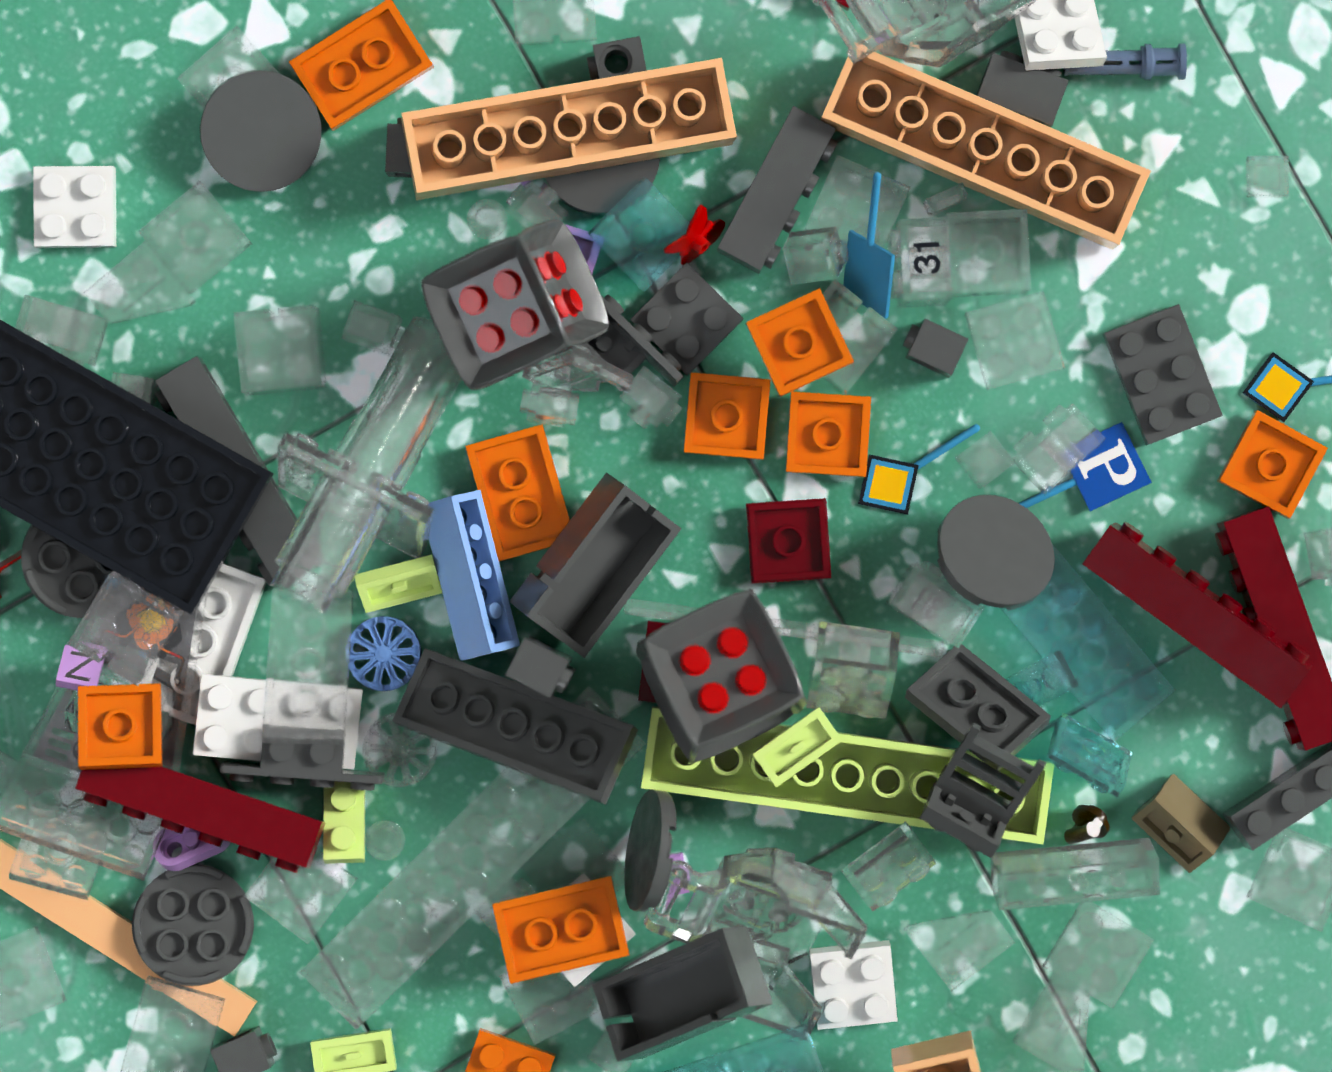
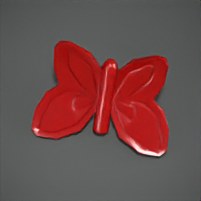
(698, 237)

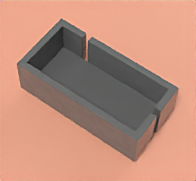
(595, 565)
(683, 993)

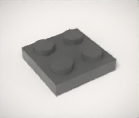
(687, 318)

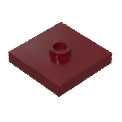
(788, 540)

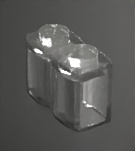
(1057, 448)

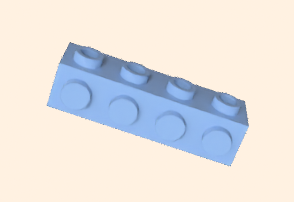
(471, 576)

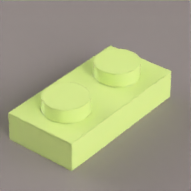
(398, 583)
(797, 747)
(344, 824)
(355, 1052)

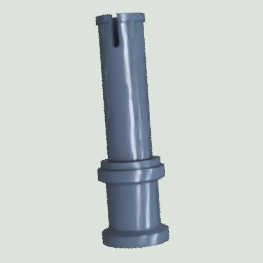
(1147, 64)

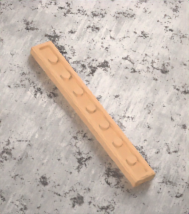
(111, 935)

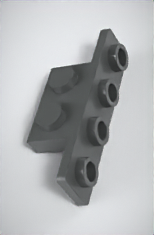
(630, 346)
(304, 761)

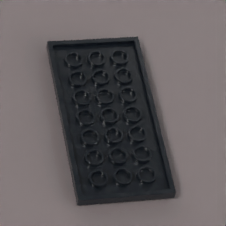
(118, 474)

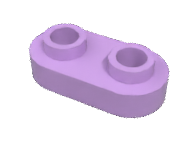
(192, 849)

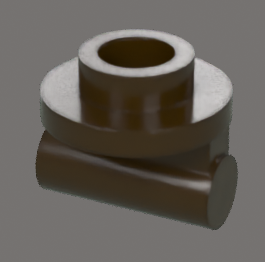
(1089, 824)

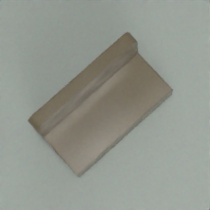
(1182, 824)

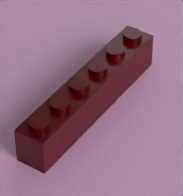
(1273, 595)
(1198, 614)
(209, 809)

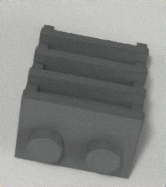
(968, 808)

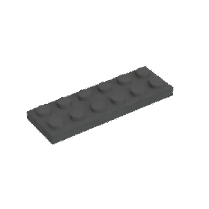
(515, 726)

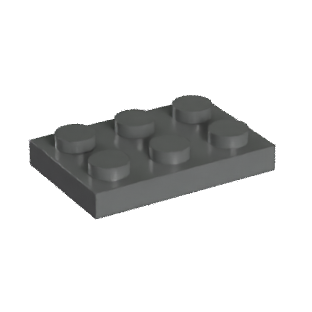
(1162, 374)
(968, 691)

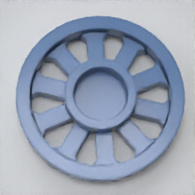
(384, 653)

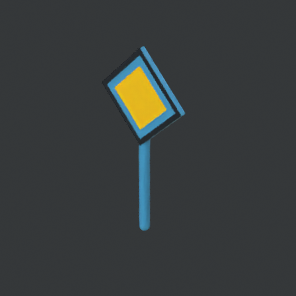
(1280, 386)
(891, 482)

